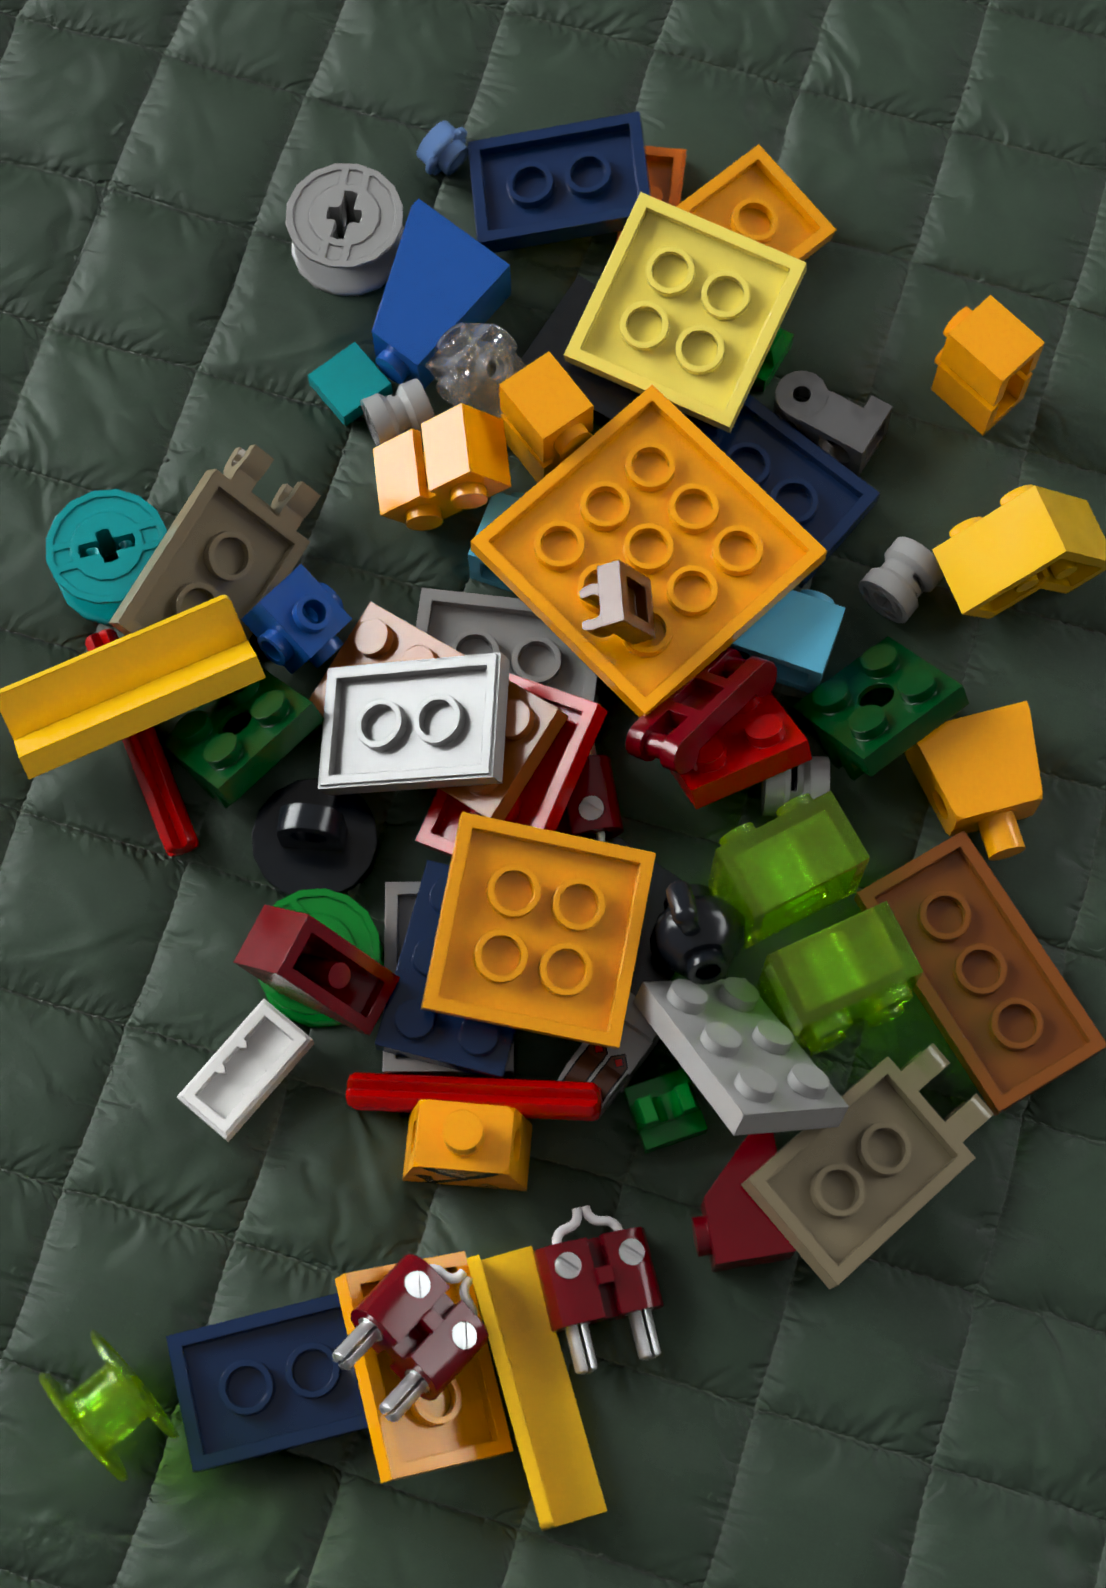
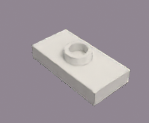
(245, 1070)

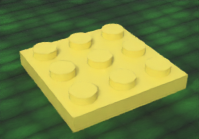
(685, 311)

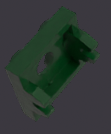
(873, 735)
(233, 763)

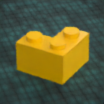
(1022, 547)

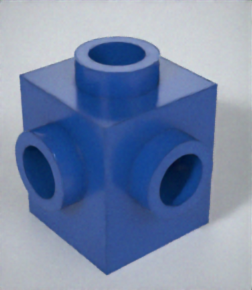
(298, 621)

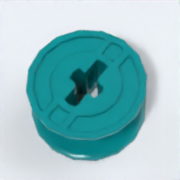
(90, 531)

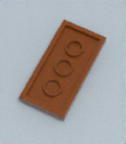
(529, 719)
(985, 974)

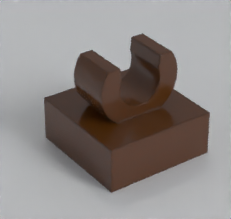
(623, 602)

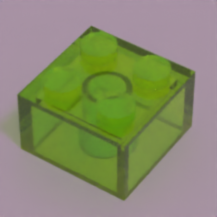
(788, 865)
(841, 978)

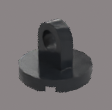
(314, 839)

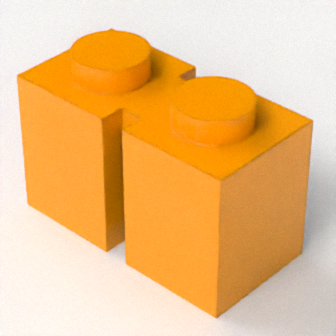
(985, 363)
(544, 415)
(457, 471)

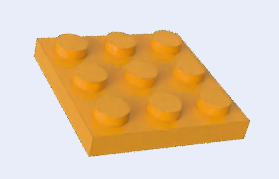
(538, 931)

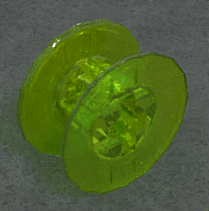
(107, 1406)

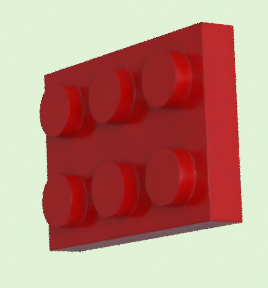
(549, 787)

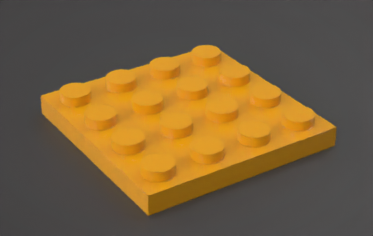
(674, 511)

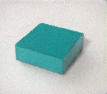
(346, 381)

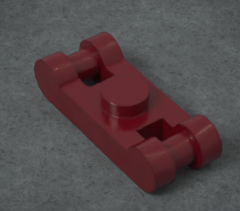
(699, 710)

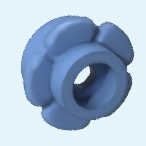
(443, 149)

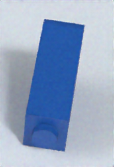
(433, 285)

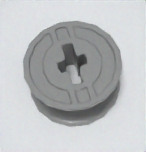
(322, 212)

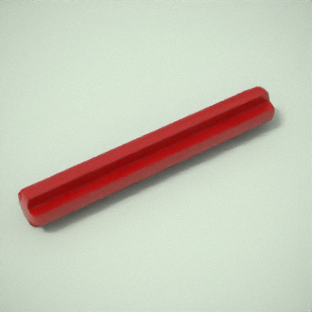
(155, 778)
(530, 1097)

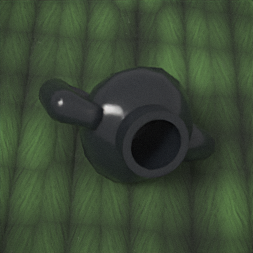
(697, 933)

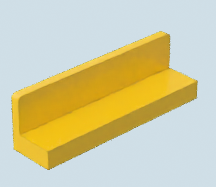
(128, 685)
(536, 1389)

